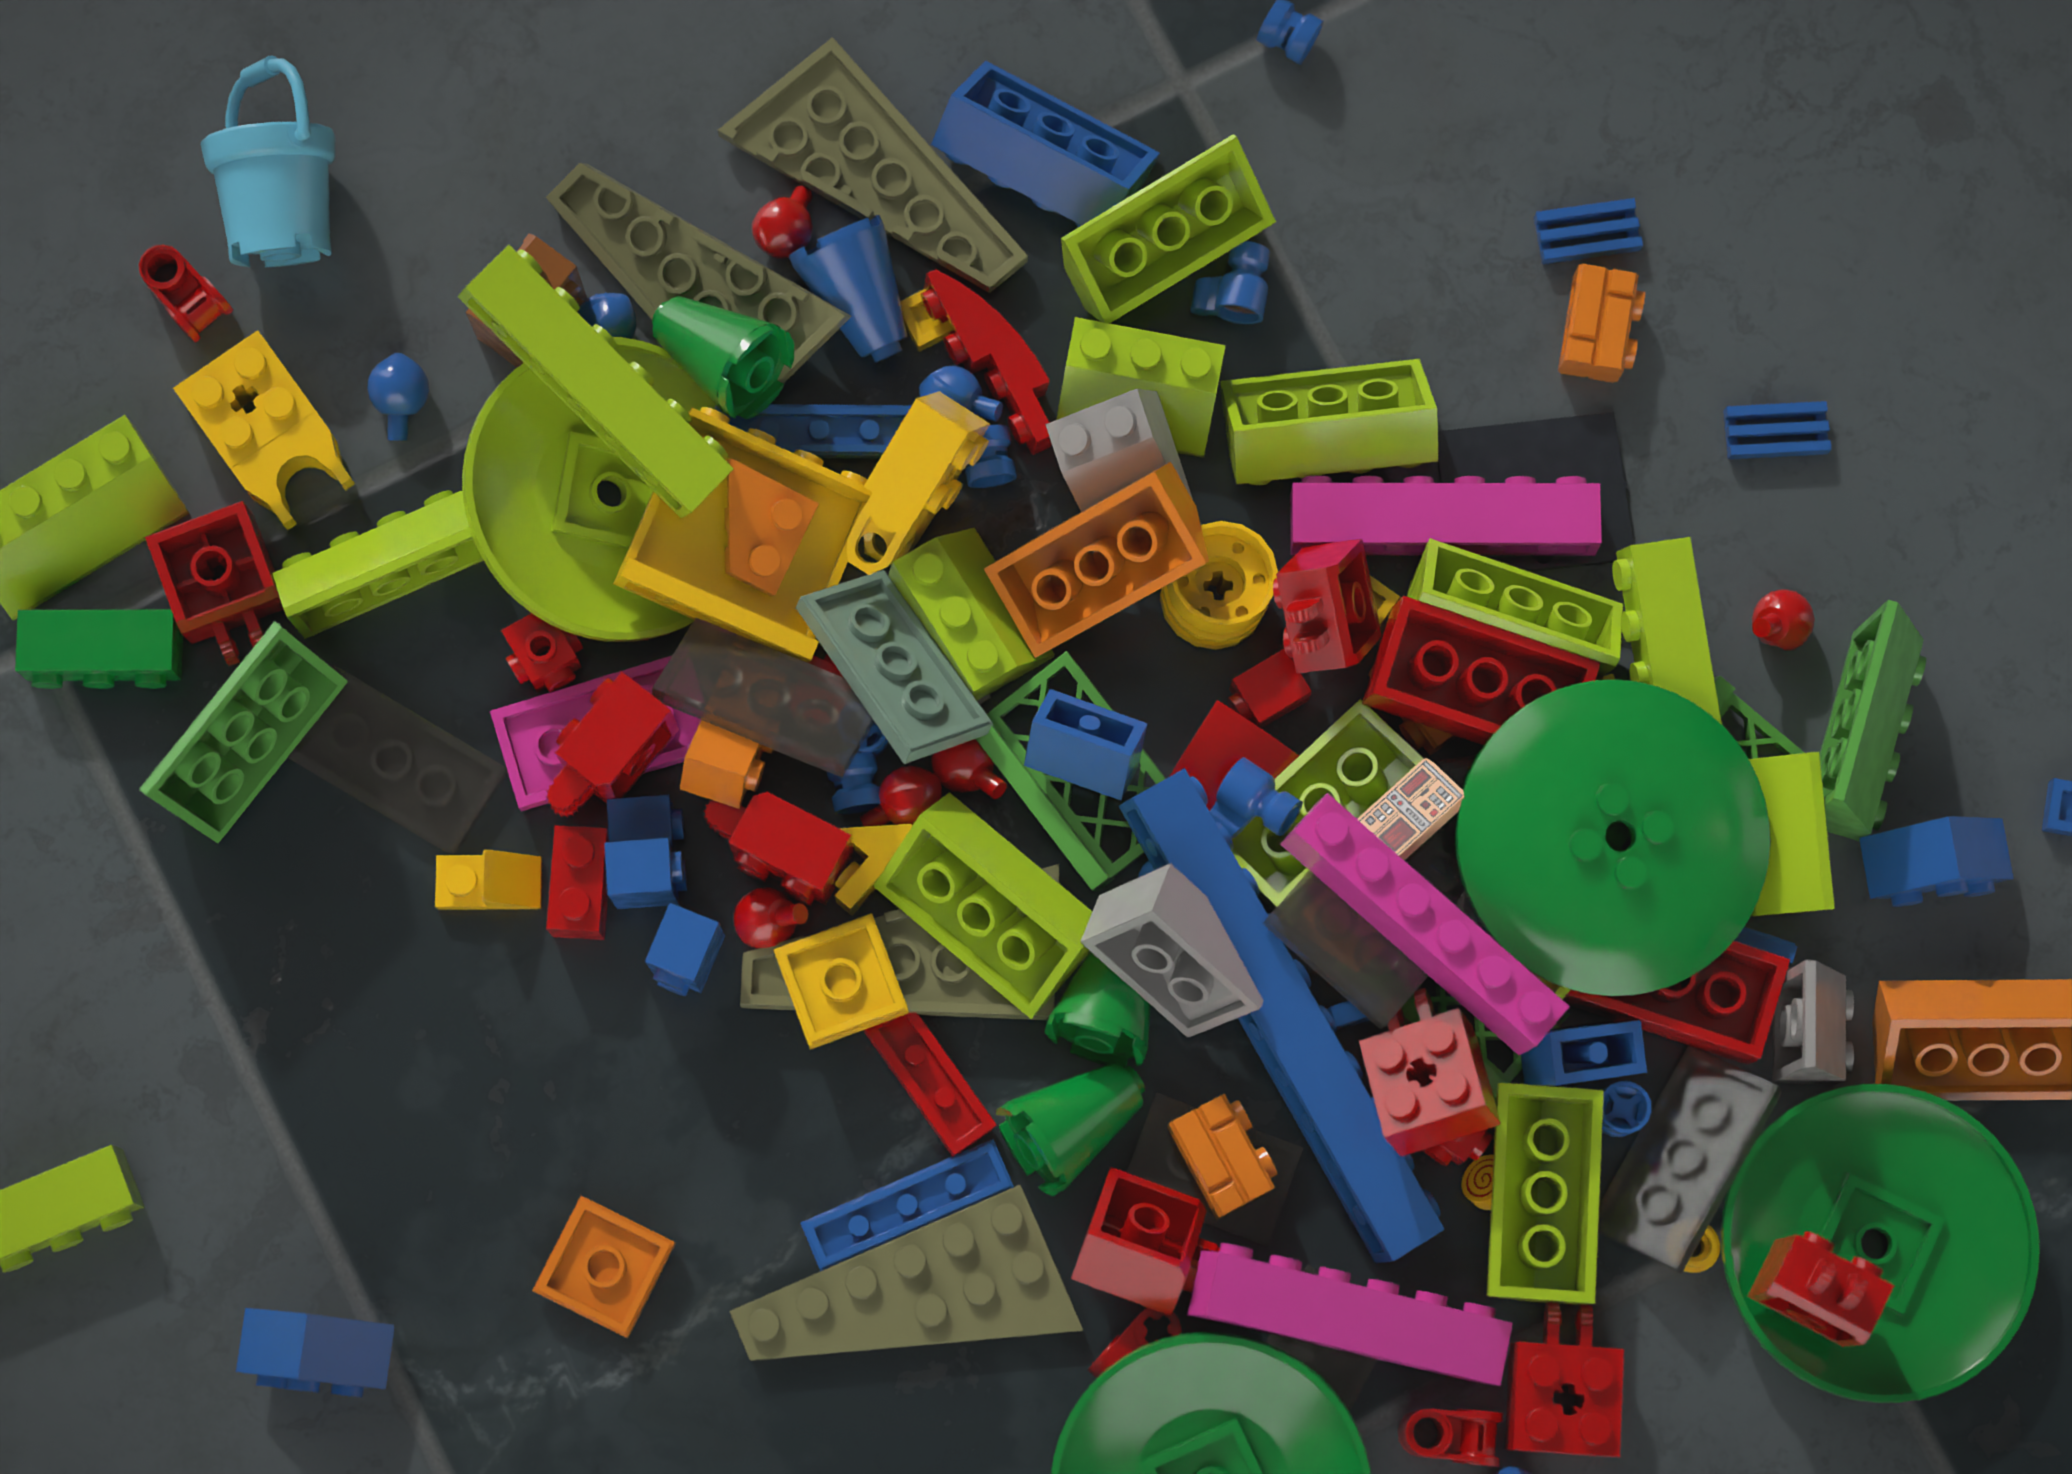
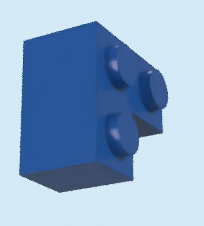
(642, 852)
(1936, 855)
(310, 1349)

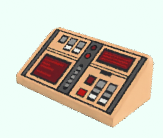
(1414, 808)

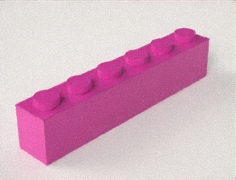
(1466, 514)
(1424, 925)
(1350, 1317)

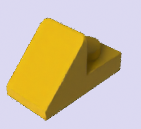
(877, 847)
(488, 881)

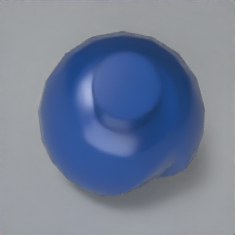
(611, 312)
(962, 388)
(399, 390)

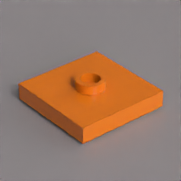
(604, 1266)

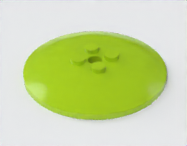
(538, 510)

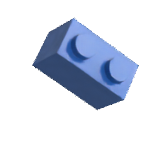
(1085, 744)
(684, 950)
(1586, 1053)

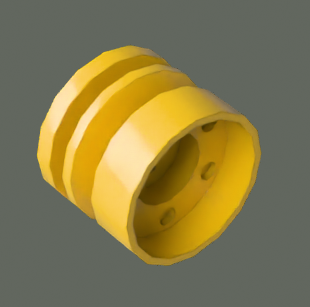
(1242, 572)

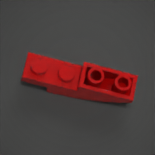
(988, 341)

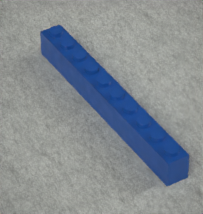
(1290, 1028)

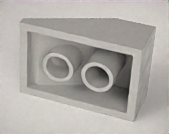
(1113, 445)
(1172, 951)
(1812, 1027)

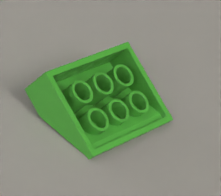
(1867, 719)
(244, 733)

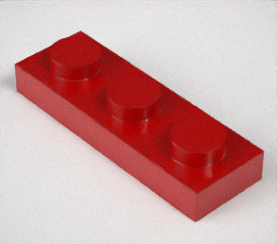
(931, 1081)

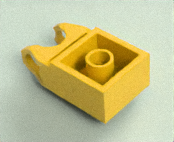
(274, 438)
(916, 478)

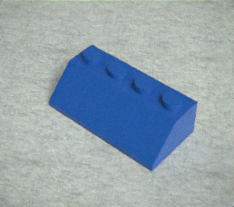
(1040, 146)

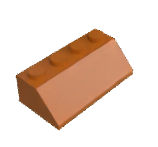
(1101, 560)
(1975, 1038)

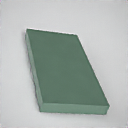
(894, 666)

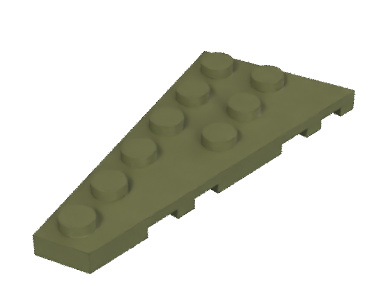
(857, 150)
(667, 257)
(927, 973)
(944, 1283)

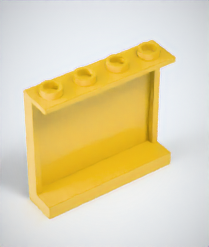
(684, 559)

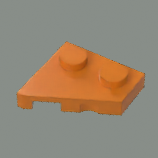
(762, 527)

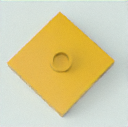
(841, 981)

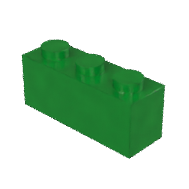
(98, 647)

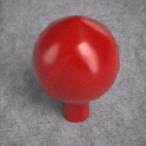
(784, 224)
(1783, 619)
(967, 769)
(904, 796)
(767, 917)

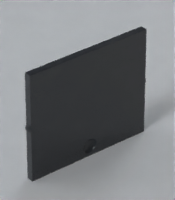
(1547, 451)

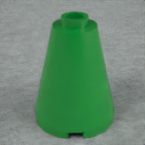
(725, 353)
(1101, 1016)
(1070, 1122)

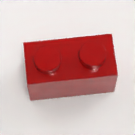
(578, 883)

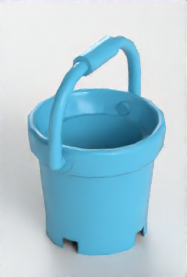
(272, 177)

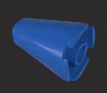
(857, 276)

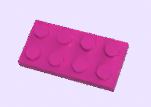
(530, 731)

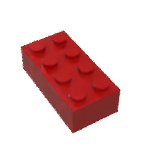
(1463, 671)
(1716, 1010)

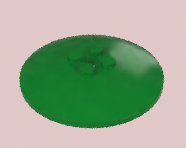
(1539, 850)
(1952, 1222)
(1210, 1410)

